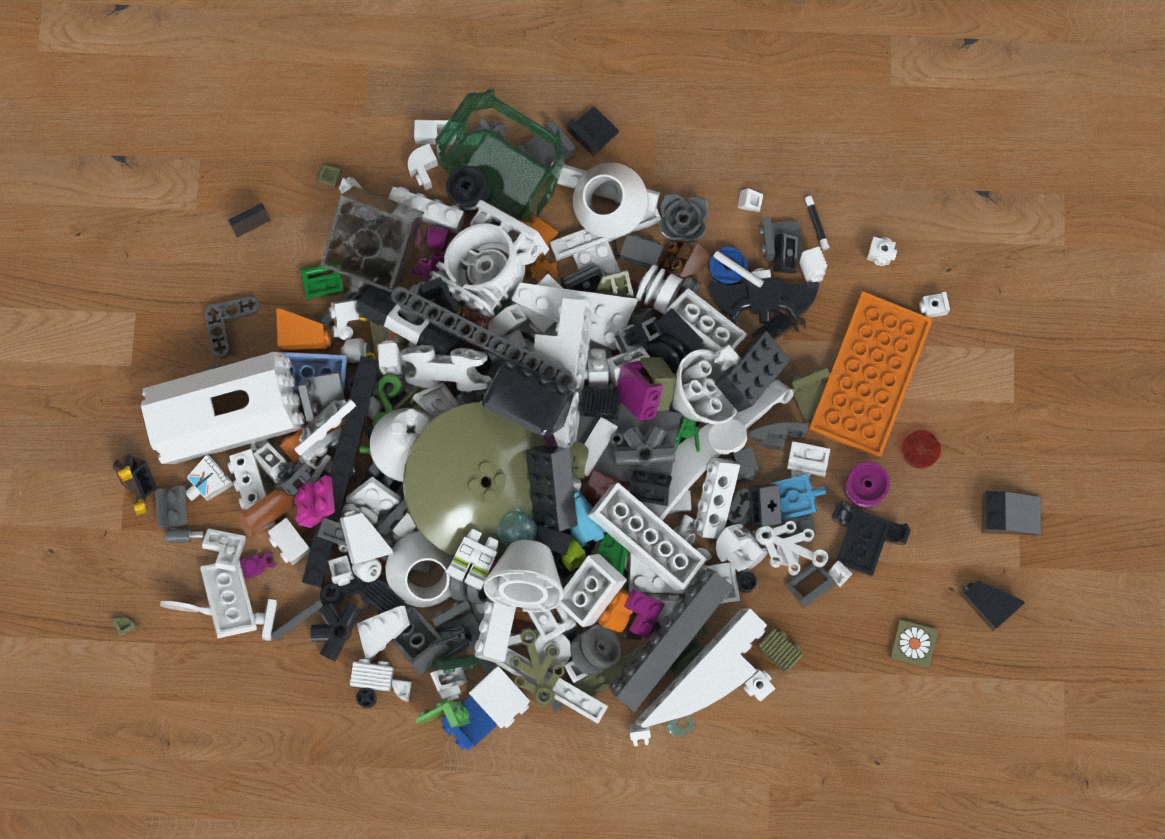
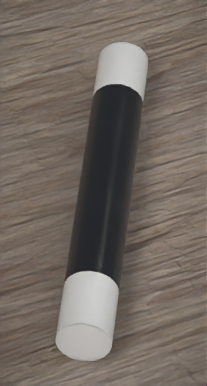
(817, 223)

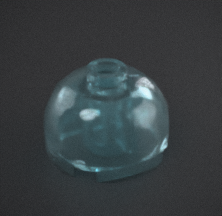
(516, 527)

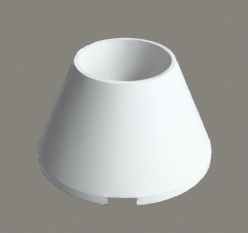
(628, 213)
(405, 555)
(525, 578)

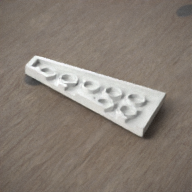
(609, 313)

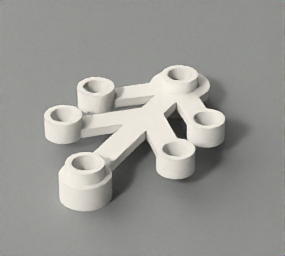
(789, 545)

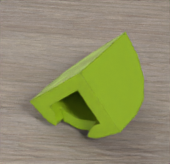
(574, 557)

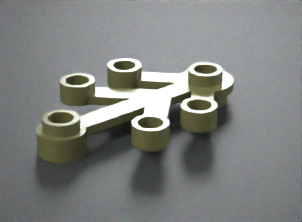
(538, 670)

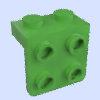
(454, 711)

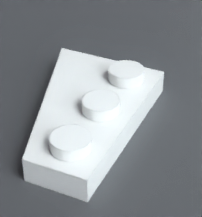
(381, 629)

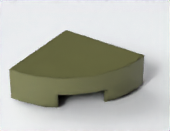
(124, 625)

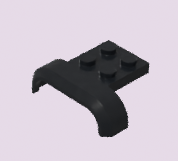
(865, 537)

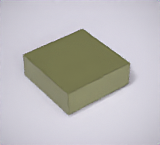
(329, 175)

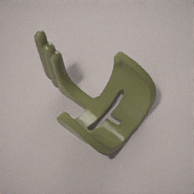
(581, 453)

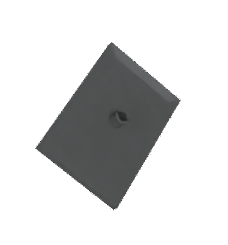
(665, 420)

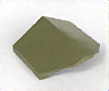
(616, 285)

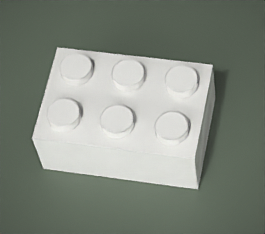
(591, 590)

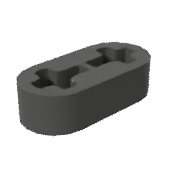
(743, 508)

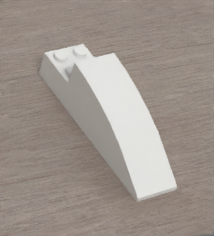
(571, 353)
(710, 674)

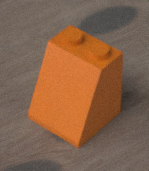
(301, 334)

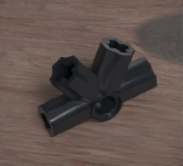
(328, 631)

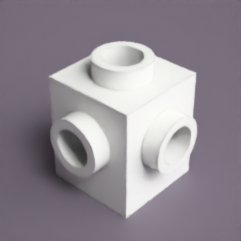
(882, 251)
(764, 687)

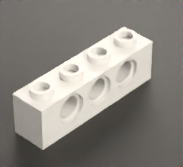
(723, 491)

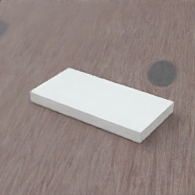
(228, 600)

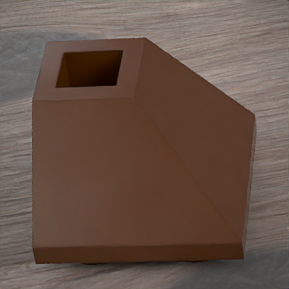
(683, 258)

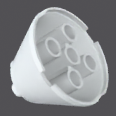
(695, 390)
(393, 439)

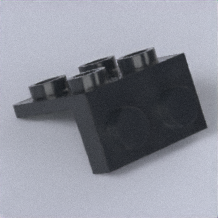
(440, 291)

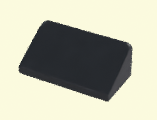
(785, 253)
(777, 327)

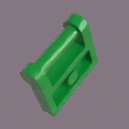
(322, 285)

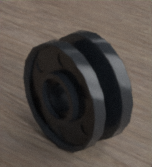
(669, 349)

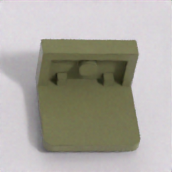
(809, 391)

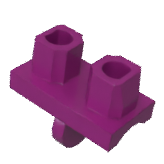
(425, 265)

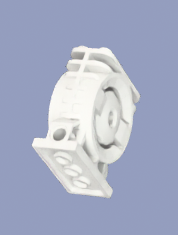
(488, 233)

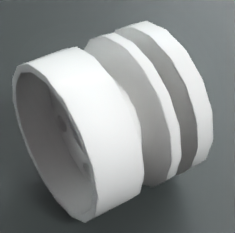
(658, 288)

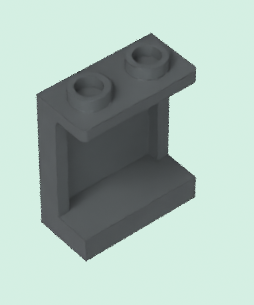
(544, 151)

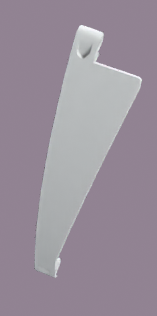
(691, 464)

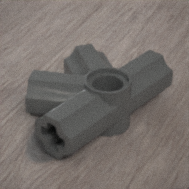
(639, 444)

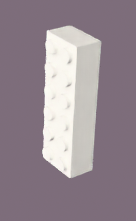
(647, 537)

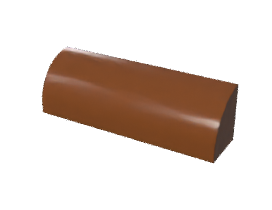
(266, 511)

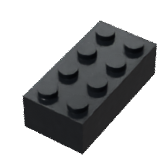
(754, 373)
(552, 487)

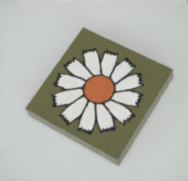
(914, 644)

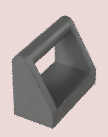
(815, 594)

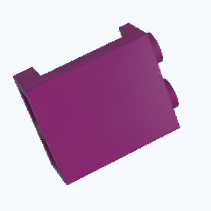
(637, 393)

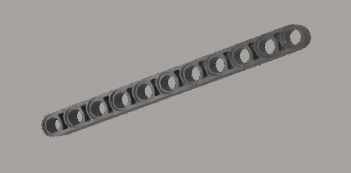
(477, 333)

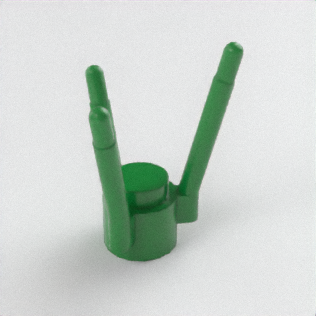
(686, 430)

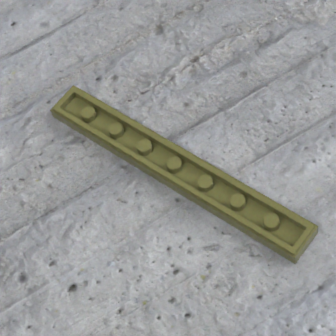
(596, 683)

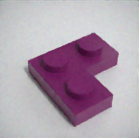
(648, 612)

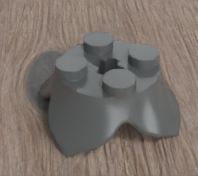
(693, 209)

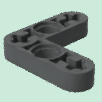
(223, 316)

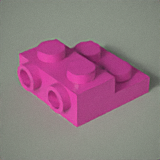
(314, 502)

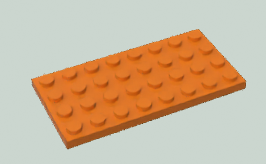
(870, 375)

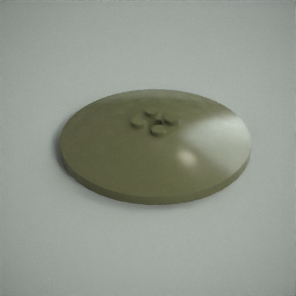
(447, 471)

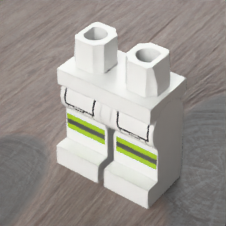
(473, 553)

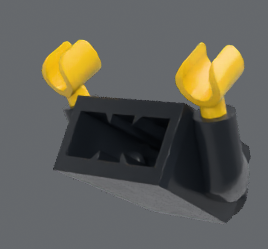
(137, 478)

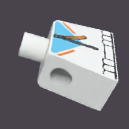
(207, 480)

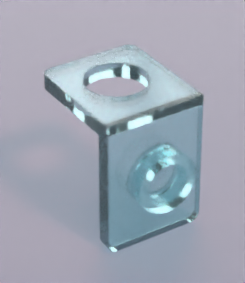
(673, 729)

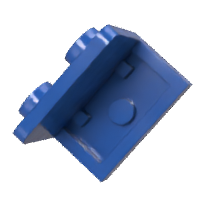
(474, 732)

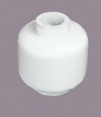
(355, 349)
(367, 570)

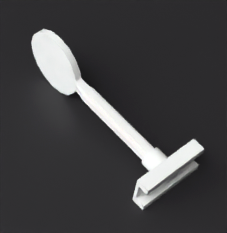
(265, 619)

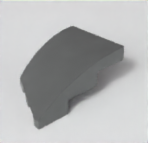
(774, 435)

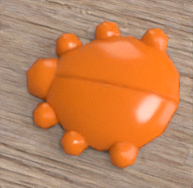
(540, 270)

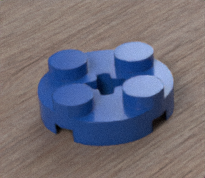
(720, 273)

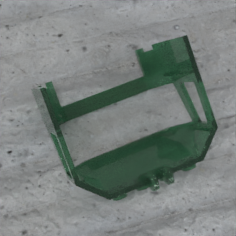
(517, 180)

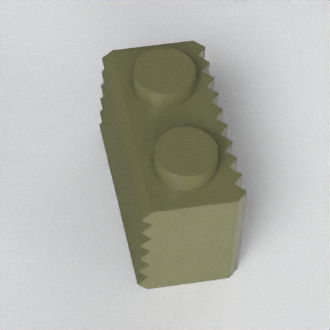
(779, 650)

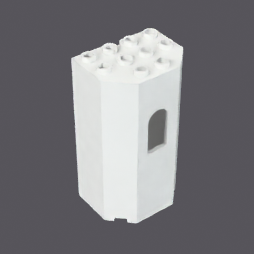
(183, 418)

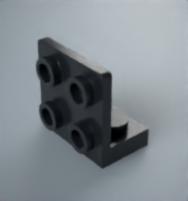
(592, 131)

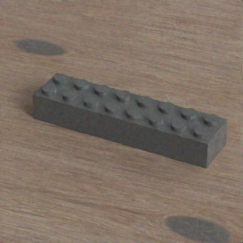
(670, 638)

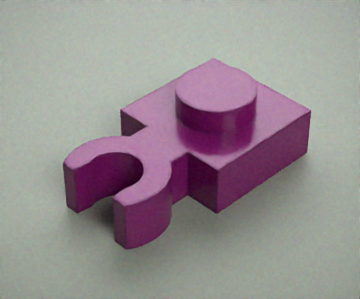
(253, 565)

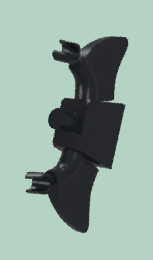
(765, 300)

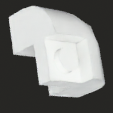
(740, 548)

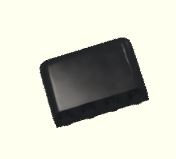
(528, 399)

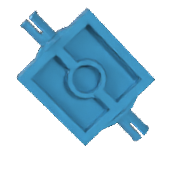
(798, 496)

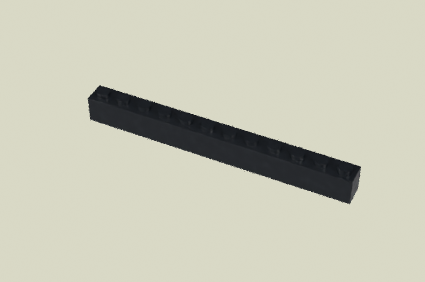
(343, 465)

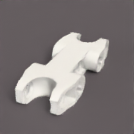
(434, 368)

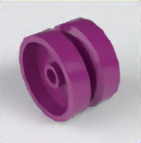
(877, 483)

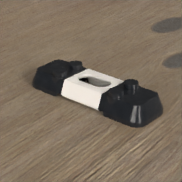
(380, 309)

